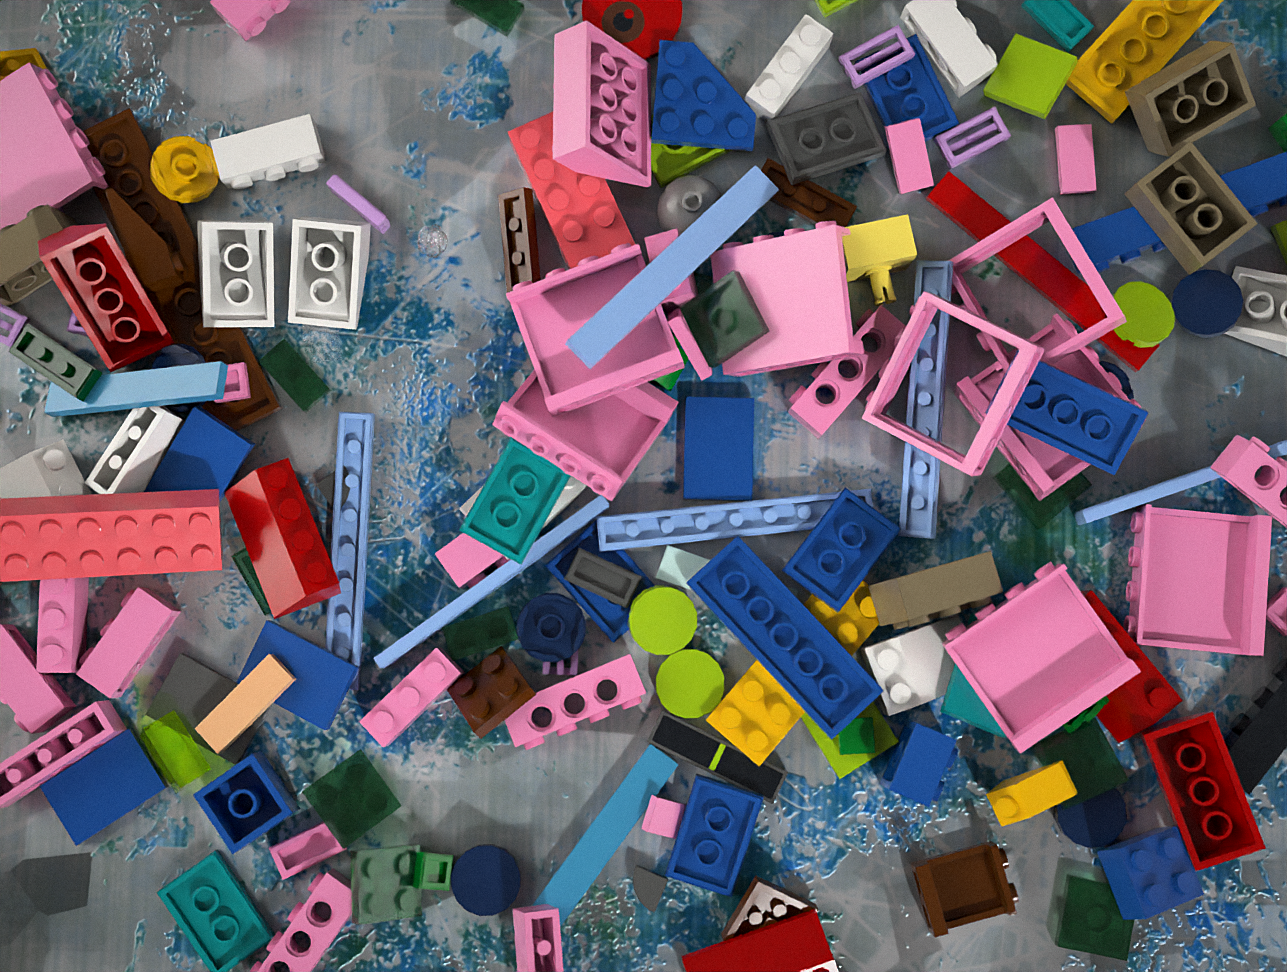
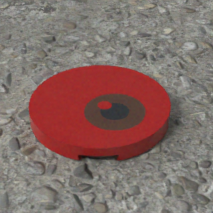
(636, 23)

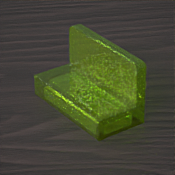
(174, 751)

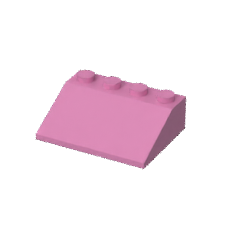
(601, 106)

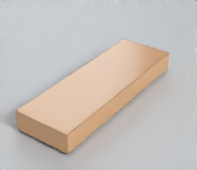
(245, 703)

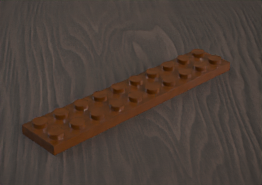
(126, 160)

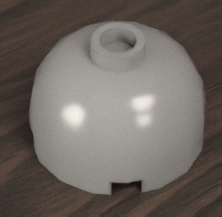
(685, 202)

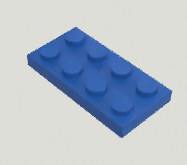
(1076, 417)

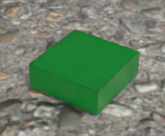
(857, 737)
(433, 871)

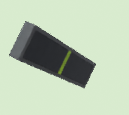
(715, 756)

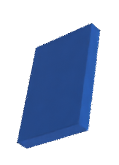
(911, 93)
(718, 449)
(202, 456)
(841, 549)
(605, 613)
(319, 674)
(104, 786)
(714, 835)

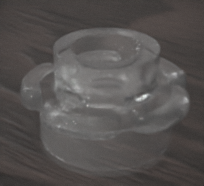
(432, 241)

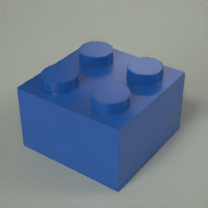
(919, 763)
(246, 801)
(1150, 873)

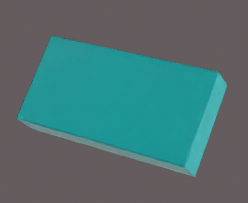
(1059, 20)

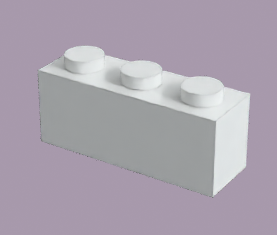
(950, 43)
(788, 69)
(268, 152)
(136, 451)

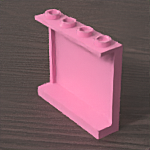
(40, 147)
(800, 294)
(562, 303)
(593, 442)
(1035, 461)
(1198, 580)
(1038, 656)

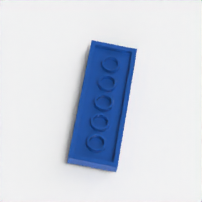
(784, 637)

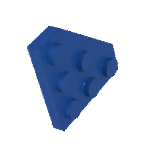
(697, 103)

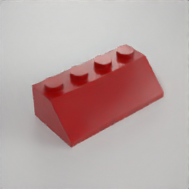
(104, 293)
(282, 539)
(1140, 699)
(1202, 789)
(784, 946)

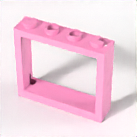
(1006, 236)
(894, 370)

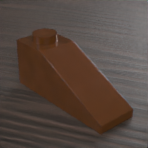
(145, 249)

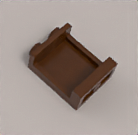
(964, 887)

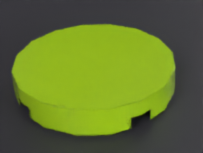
(1147, 314)
(662, 620)
(690, 683)

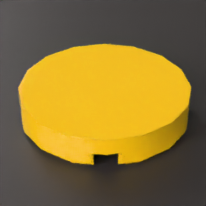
(184, 169)

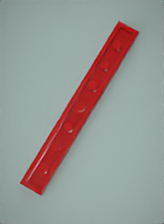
(1033, 265)

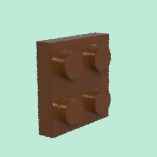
(491, 692)

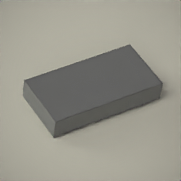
(602, 578)

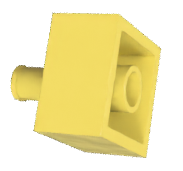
(877, 251)

